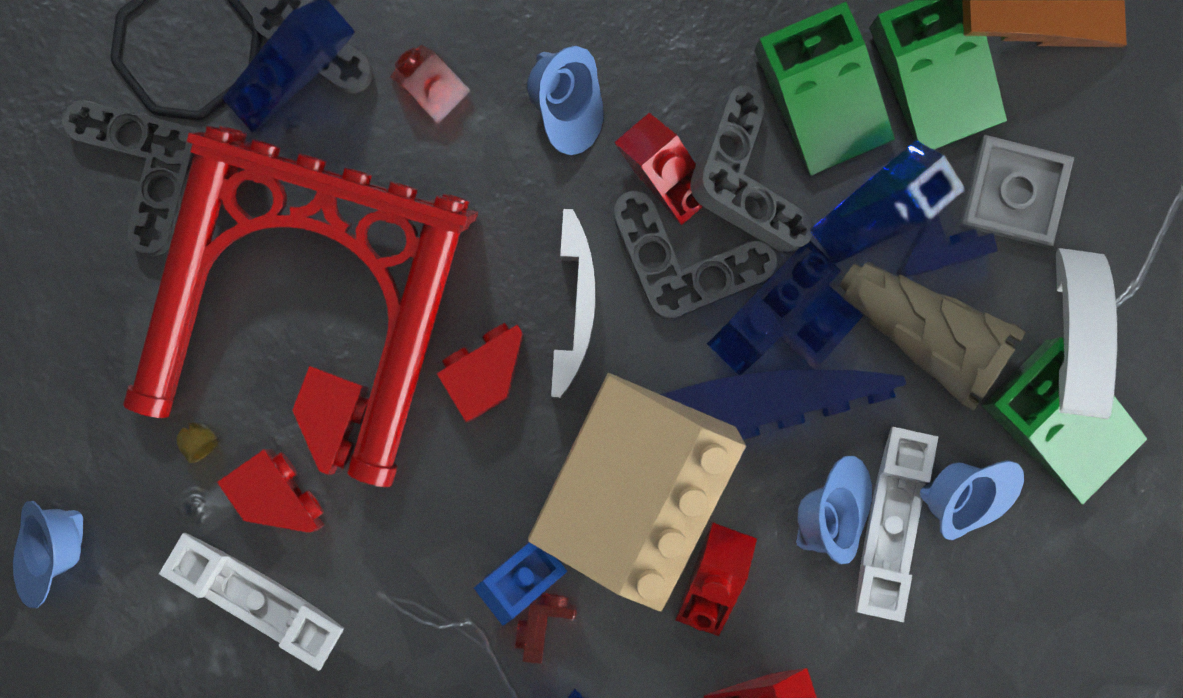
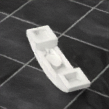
(575, 248)
(1089, 333)
(894, 523)
(253, 598)

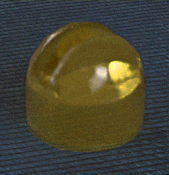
(196, 442)

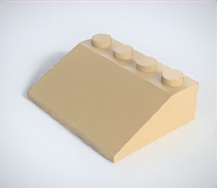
(637, 491)

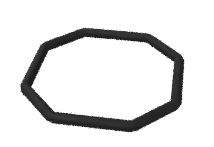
(140, 92)

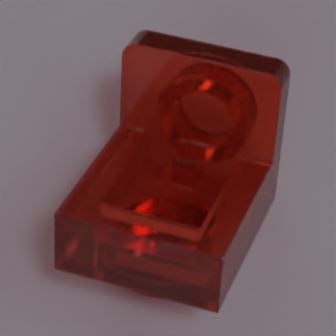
(429, 81)
(532, 632)

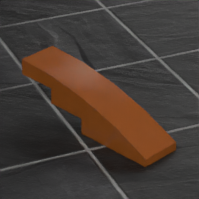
(1048, 21)

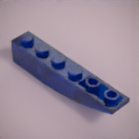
(784, 396)

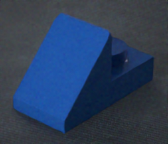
(519, 581)

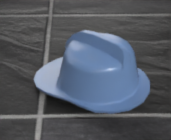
(568, 97)
(972, 496)
(836, 514)
(44, 548)

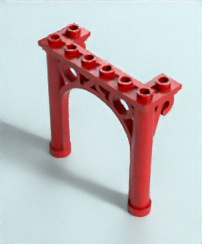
(192, 252)

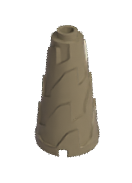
(934, 330)

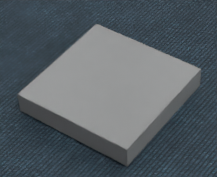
(1017, 191)

